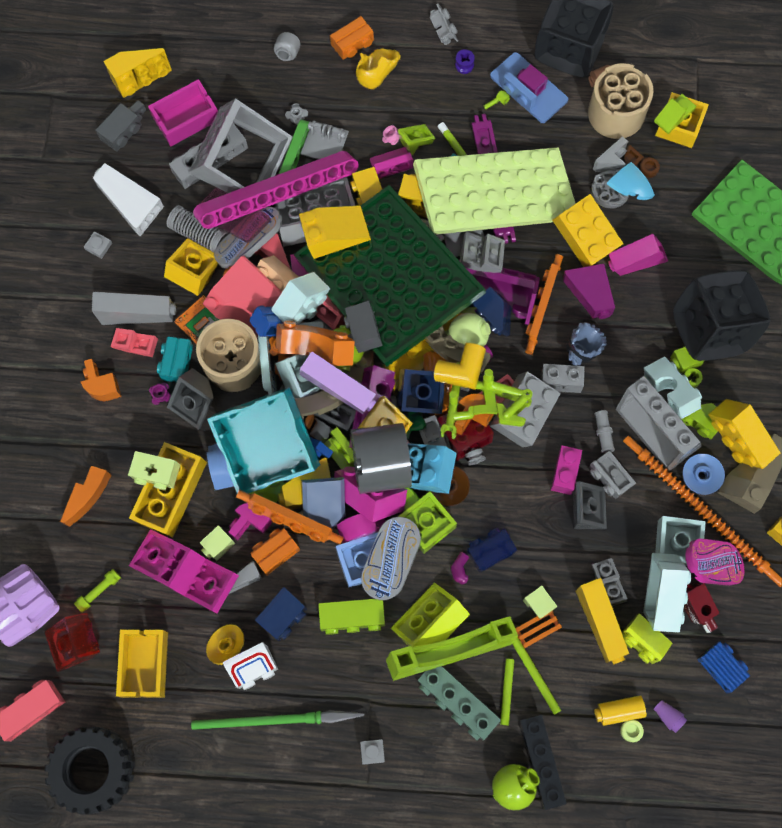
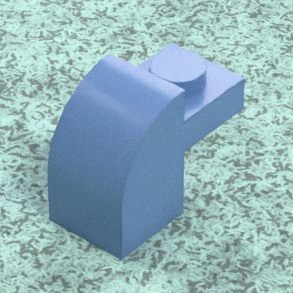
(218, 468)

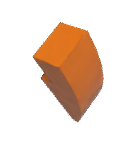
(85, 495)

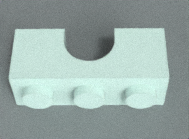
(665, 375)

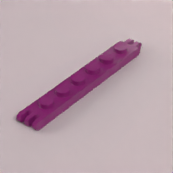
(486, 144)

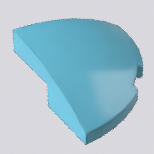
(631, 182)

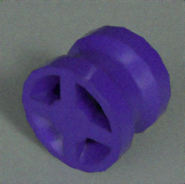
(467, 66)

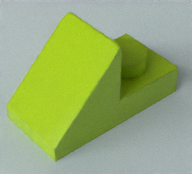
(674, 113)
(415, 136)

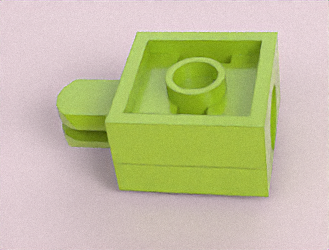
(425, 516)

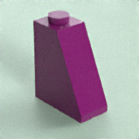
(591, 289)

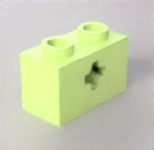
(145, 463)

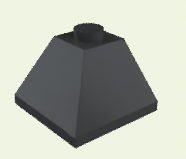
(191, 398)

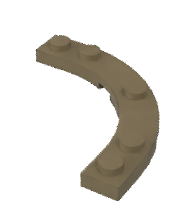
(449, 348)
(325, 402)

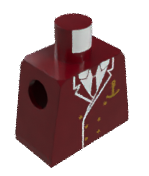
(701, 606)

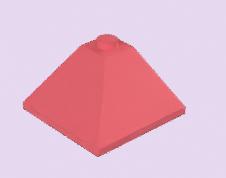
(241, 293)

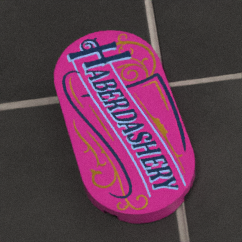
(714, 562)

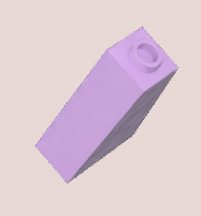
(337, 383)

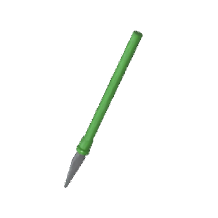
(309, 718)

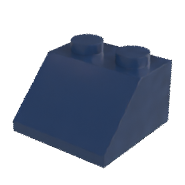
(419, 392)
(281, 615)

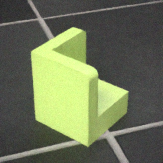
(540, 602)

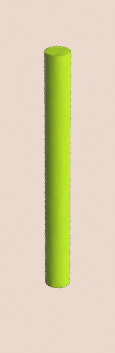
(536, 676)

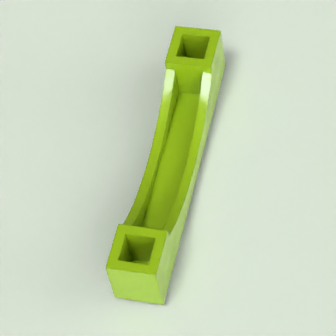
(418, 659)

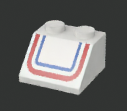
(251, 666)

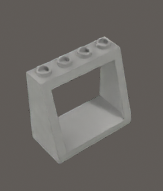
(245, 117)
(657, 424)

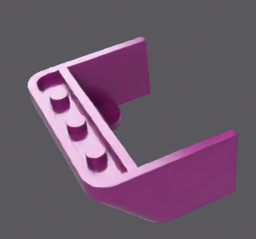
(514, 286)

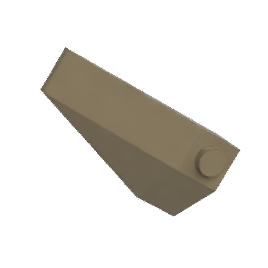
(752, 485)

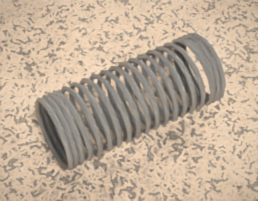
(173, 225)

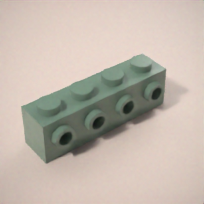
(460, 701)

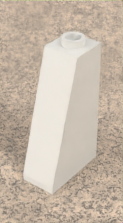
(131, 200)

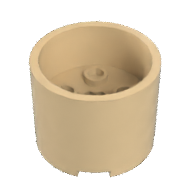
(620, 101)
(220, 343)

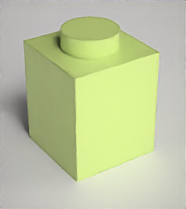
(216, 543)

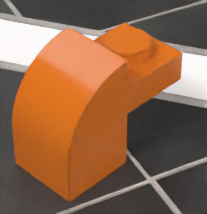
(99, 387)
(464, 404)

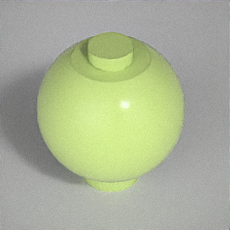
(469, 329)

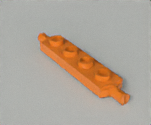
(539, 311)
(294, 520)

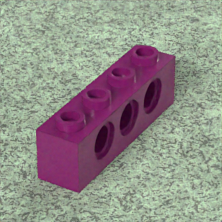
(375, 377)

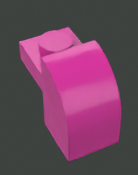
(246, 518)
(358, 527)

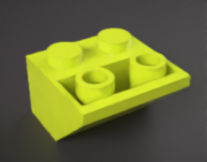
(649, 643)

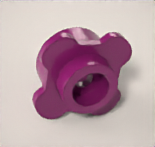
(154, 390)

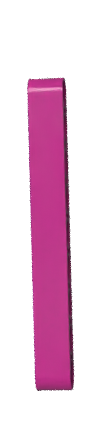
(275, 189)

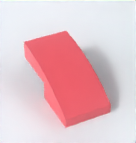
(133, 342)

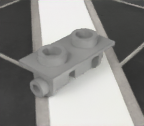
(447, 31)

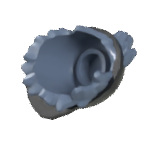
(585, 344)

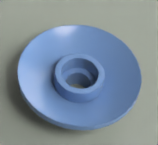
(707, 465)

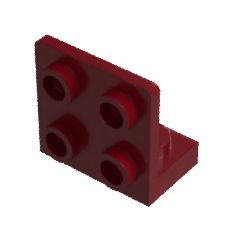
(473, 437)

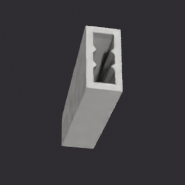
(132, 308)

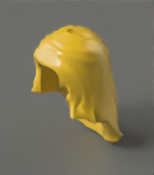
(375, 67)

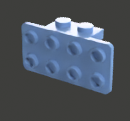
(539, 106)

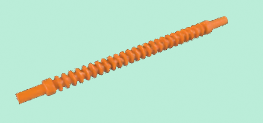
(762, 566)

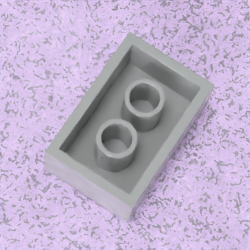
(543, 401)

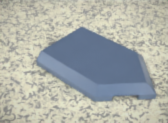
(324, 500)

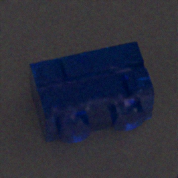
(491, 550)

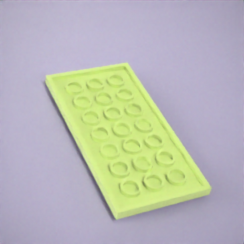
(493, 190)

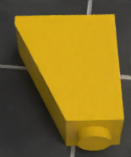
(291, 492)

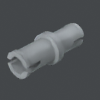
(604, 431)

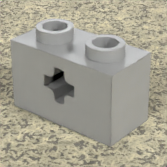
(563, 377)

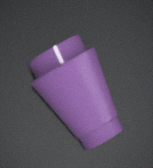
(670, 716)

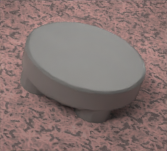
(604, 194)

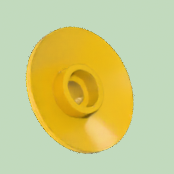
(225, 644)

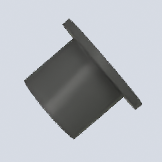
(320, 431)

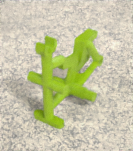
(490, 389)

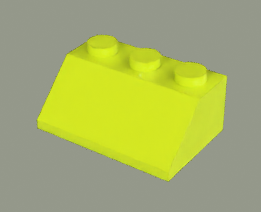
(430, 618)

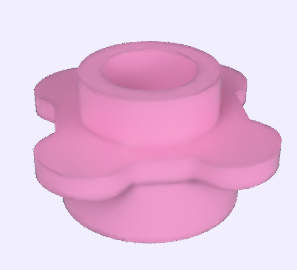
(390, 135)

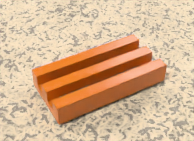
(522, 636)

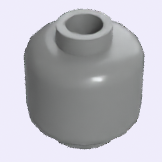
(287, 46)

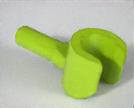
(502, 96)

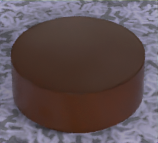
(649, 167)

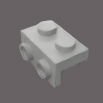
(612, 475)

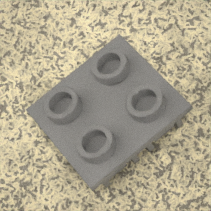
(323, 140)

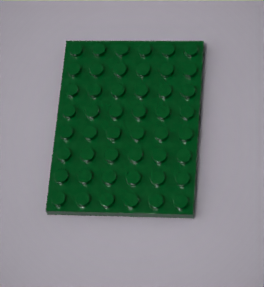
(401, 272)

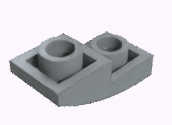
(608, 573)

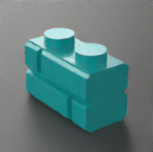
(175, 358)

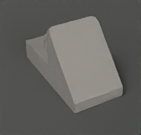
(611, 158)

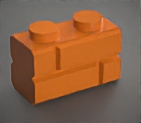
(352, 38)
(274, 551)

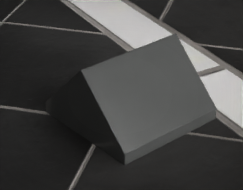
(589, 506)

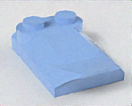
(353, 557)

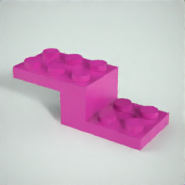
(184, 571)

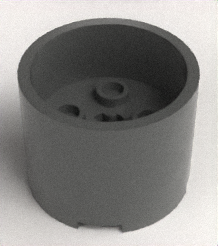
(381, 458)

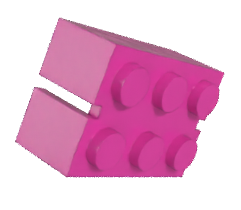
(184, 112)

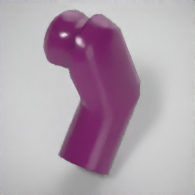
(458, 568)

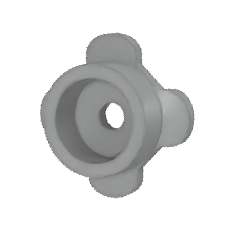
(302, 113)

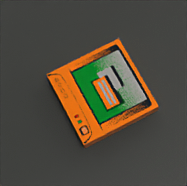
(195, 320)

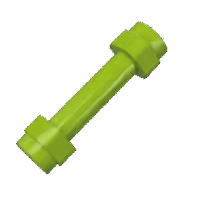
(83, 603)

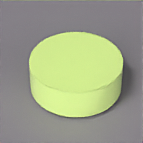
(631, 731)

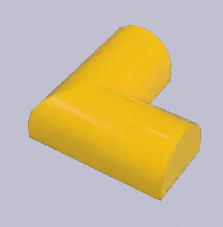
(463, 374)

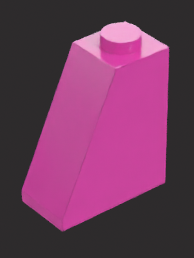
(638, 256)

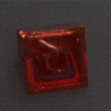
(72, 641)

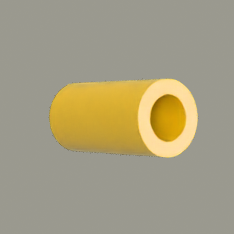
(620, 710)

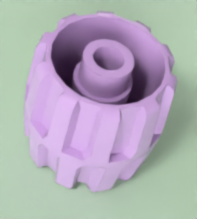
(23, 604)

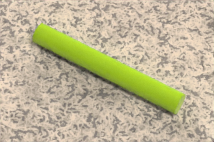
(507, 690)

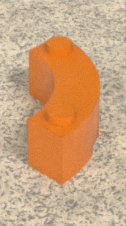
(328, 344)

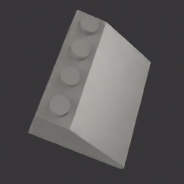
(329, 195)

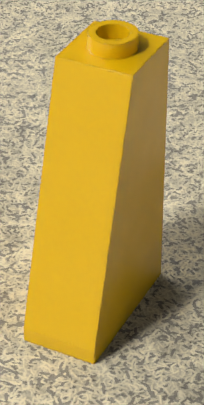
(602, 620)

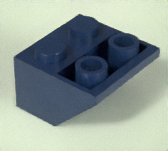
(496, 310)

